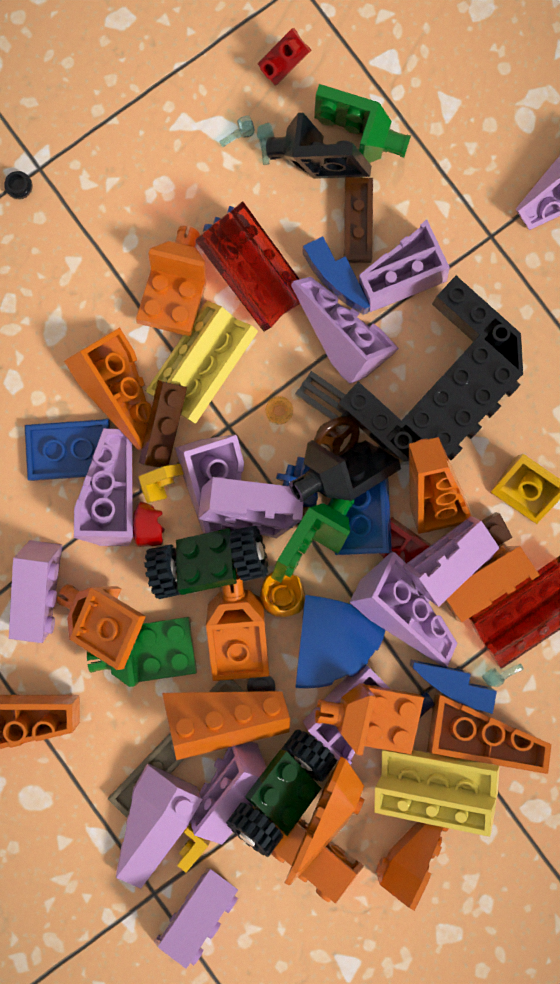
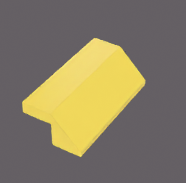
(205, 357)
(438, 790)

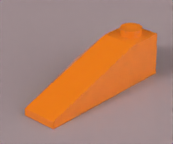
(112, 381)
(334, 809)
(407, 864)

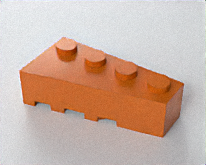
(476, 737)

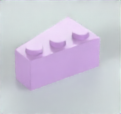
(197, 918)

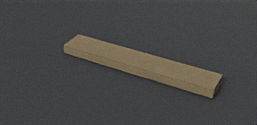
(161, 757)

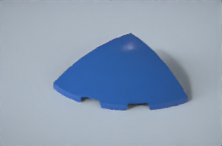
(334, 642)

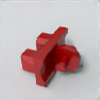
(284, 57)

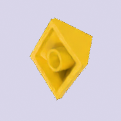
(528, 488)

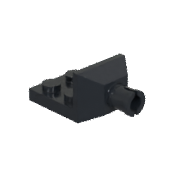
(308, 153)
(343, 475)

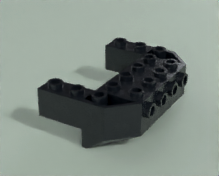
(462, 394)

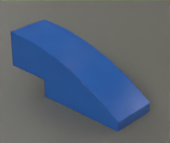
(336, 275)
(456, 685)

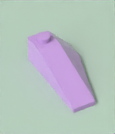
(346, 339)

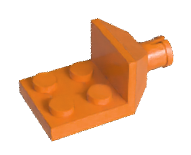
(174, 285)
(101, 622)
(237, 634)
(374, 718)

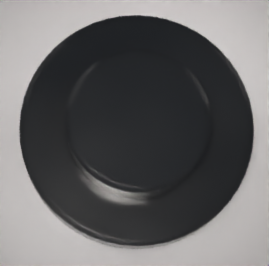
(18, 185)
(261, 684)

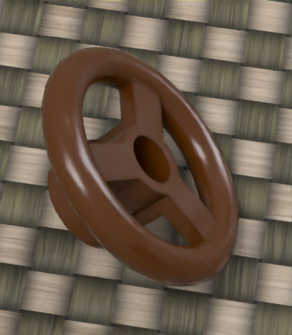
(333, 437)

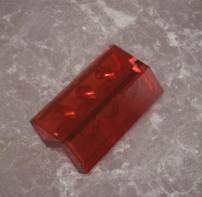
(250, 265)
(521, 618)

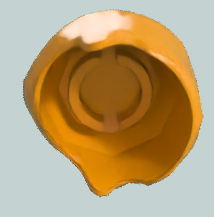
(282, 598)

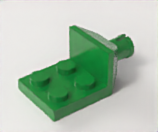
(360, 116)
(321, 523)
(159, 652)

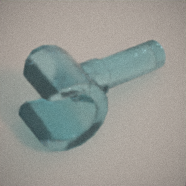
(246, 129)
(263, 132)
(496, 679)

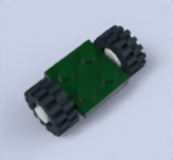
(206, 562)
(282, 793)

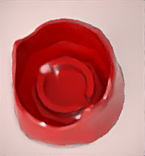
(146, 528)

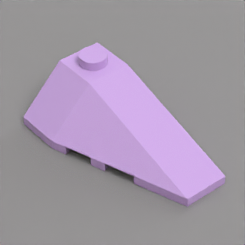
(543, 200)
(206, 460)
(105, 501)
(396, 605)
(156, 819)

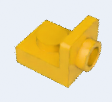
(154, 482)
(191, 850)

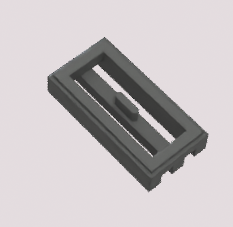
(306, 385)

